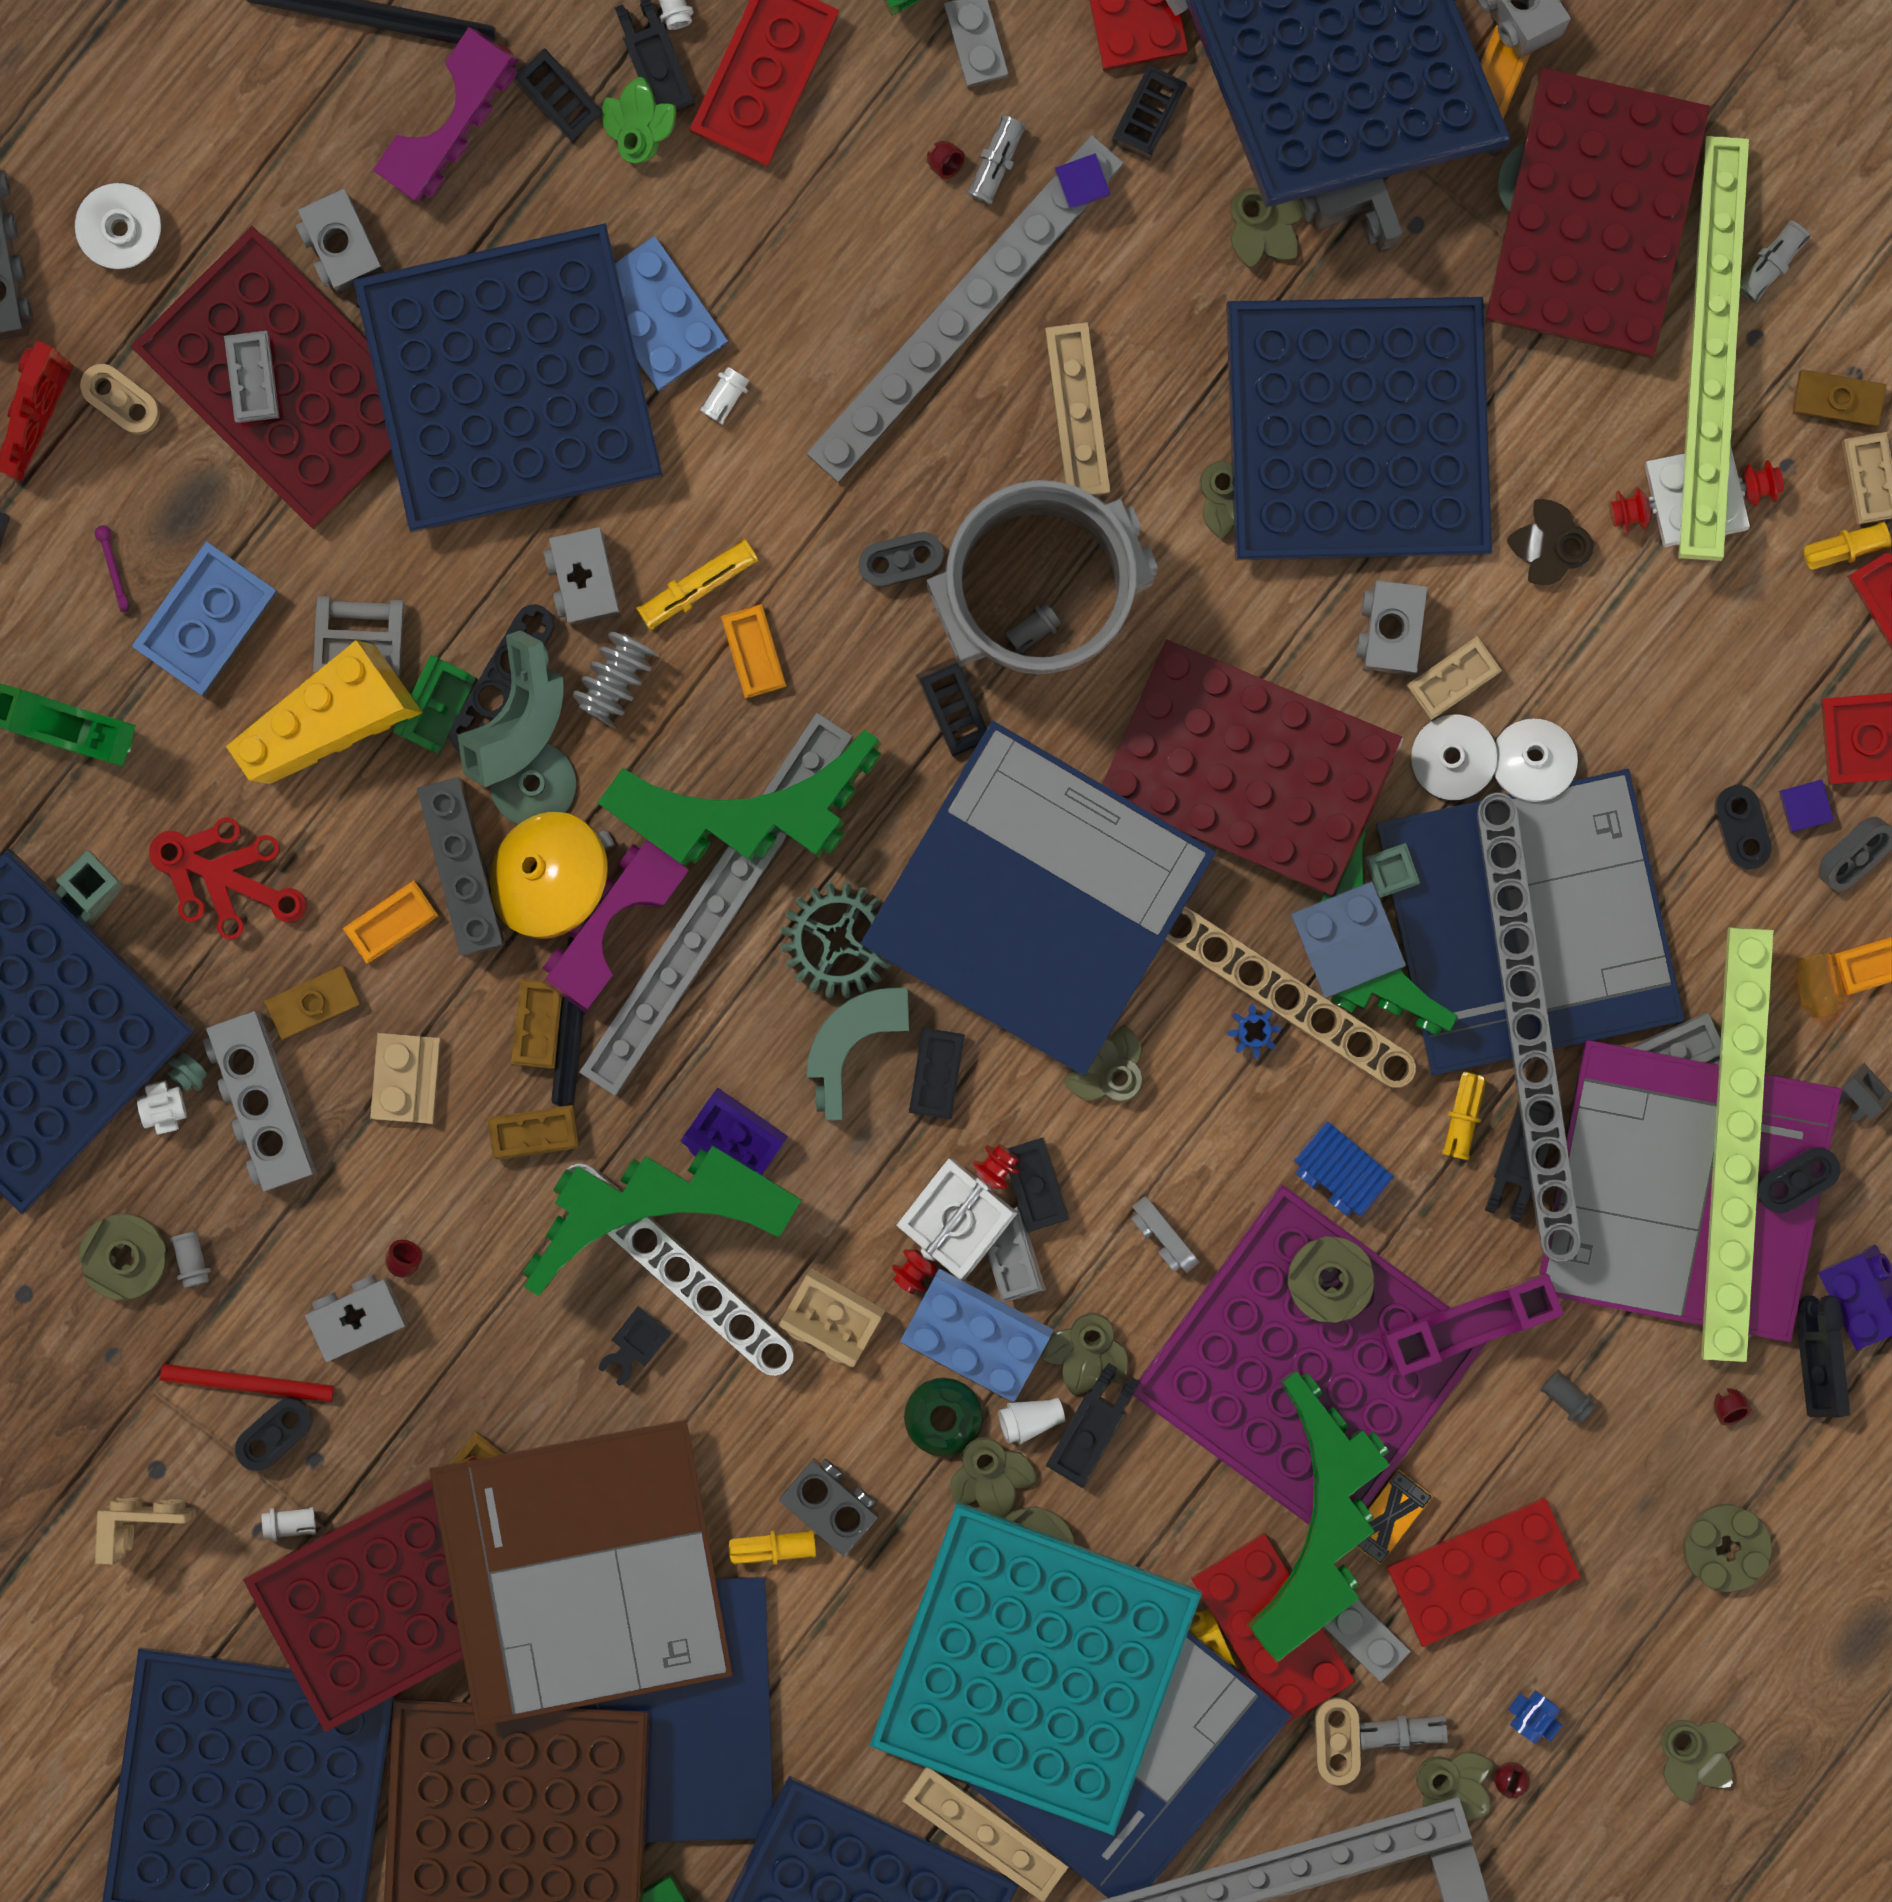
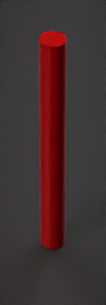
(247, 1383)

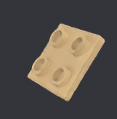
(117, 1536)

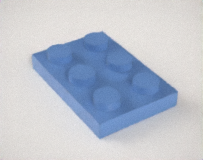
(665, 315)
(204, 619)
(976, 1335)

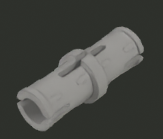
(996, 159)
(1773, 261)
(1403, 1732)

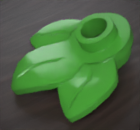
(640, 117)

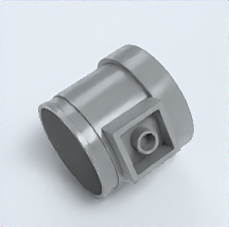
(1109, 525)

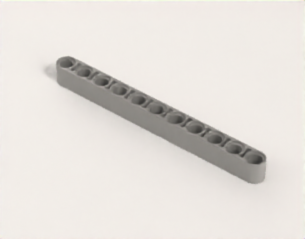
(1533, 1005)

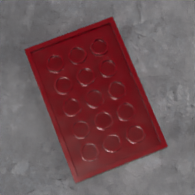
(1597, 213)
(323, 373)
(1252, 767)
(363, 1607)

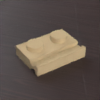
(405, 1078)

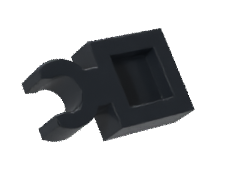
(638, 1340)

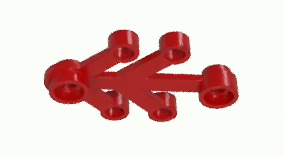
(220, 874)

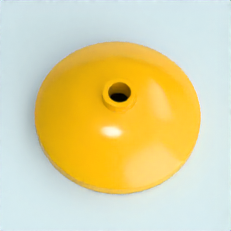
(564, 884)

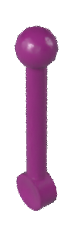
(103, 534)

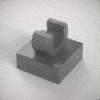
(1866, 1092)

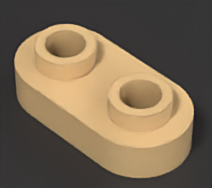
(120, 400)
(1337, 1740)

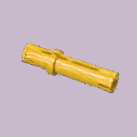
(697, 584)

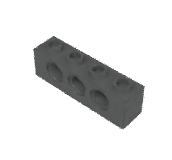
(14, 309)
(461, 866)

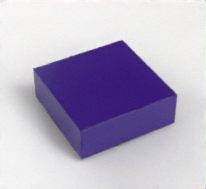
(1082, 181)
(1806, 806)

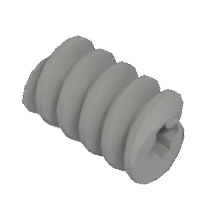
(613, 677)

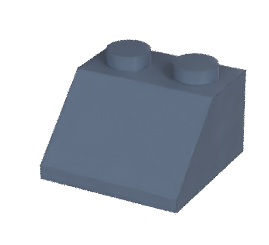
(1348, 939)

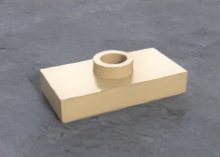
(1869, 476)
(1453, 678)

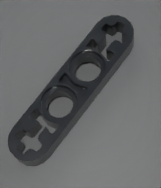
(495, 675)

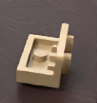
(831, 1318)

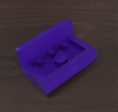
(735, 1131)
(1865, 1295)

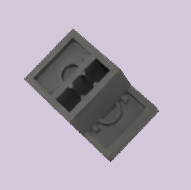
(1345, 203)

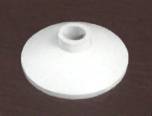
(102, 211)
(1476, 759)
(1535, 779)

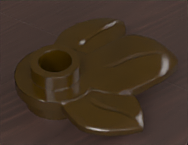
(1544, 543)

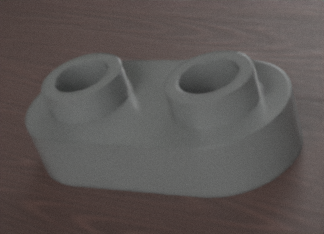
(901, 560)
(1856, 854)

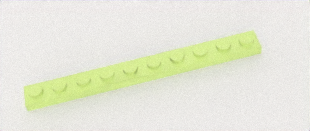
(1713, 348)
(1737, 1144)

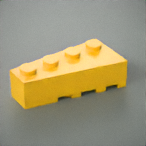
(325, 715)

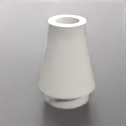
(1028, 1419)

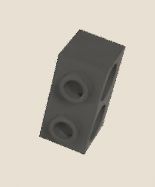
(821, 1514)

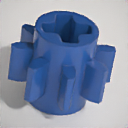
(1241, 1032)
(1535, 1717)

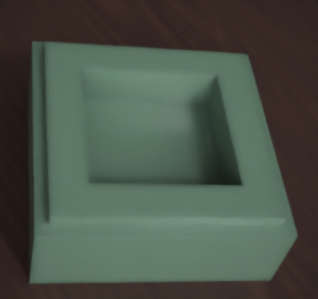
(1392, 870)

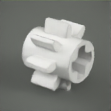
(161, 1107)

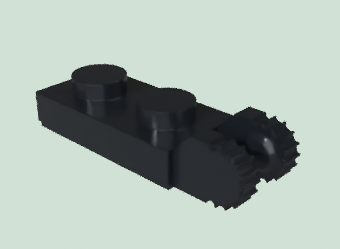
(655, 58)
(1513, 1163)
(1822, 1357)
(1091, 1430)

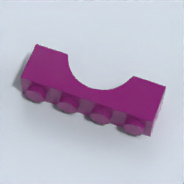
(478, 72)
(646, 881)
(1472, 1324)

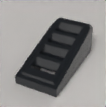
(522, 78)
(1138, 144)
(939, 672)

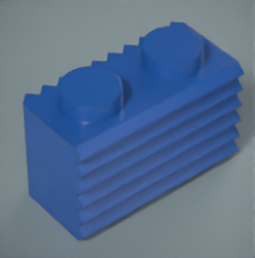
(1341, 1169)

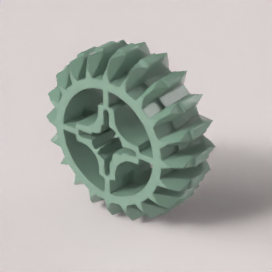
(805, 922)

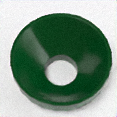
(947, 1393)

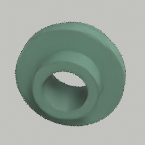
(186, 1072)

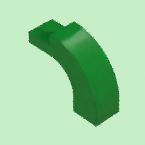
(65, 725)

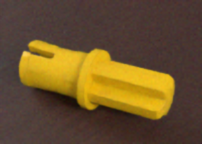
(1847, 546)
(1465, 1116)
(772, 1547)

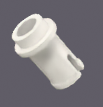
(675, 14)
(724, 395)
(288, 1523)

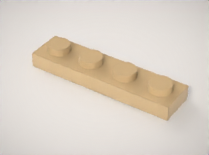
(1077, 408)
(985, 1833)

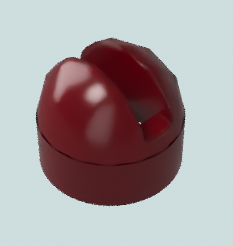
(945, 159)
(403, 1258)
(1731, 1407)
(1503, 1777)

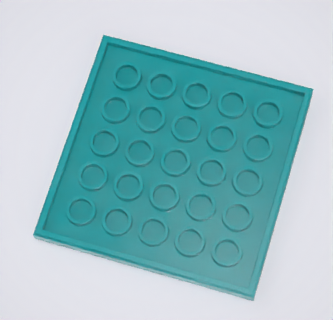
(1035, 1668)

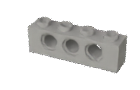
(294, 1159)

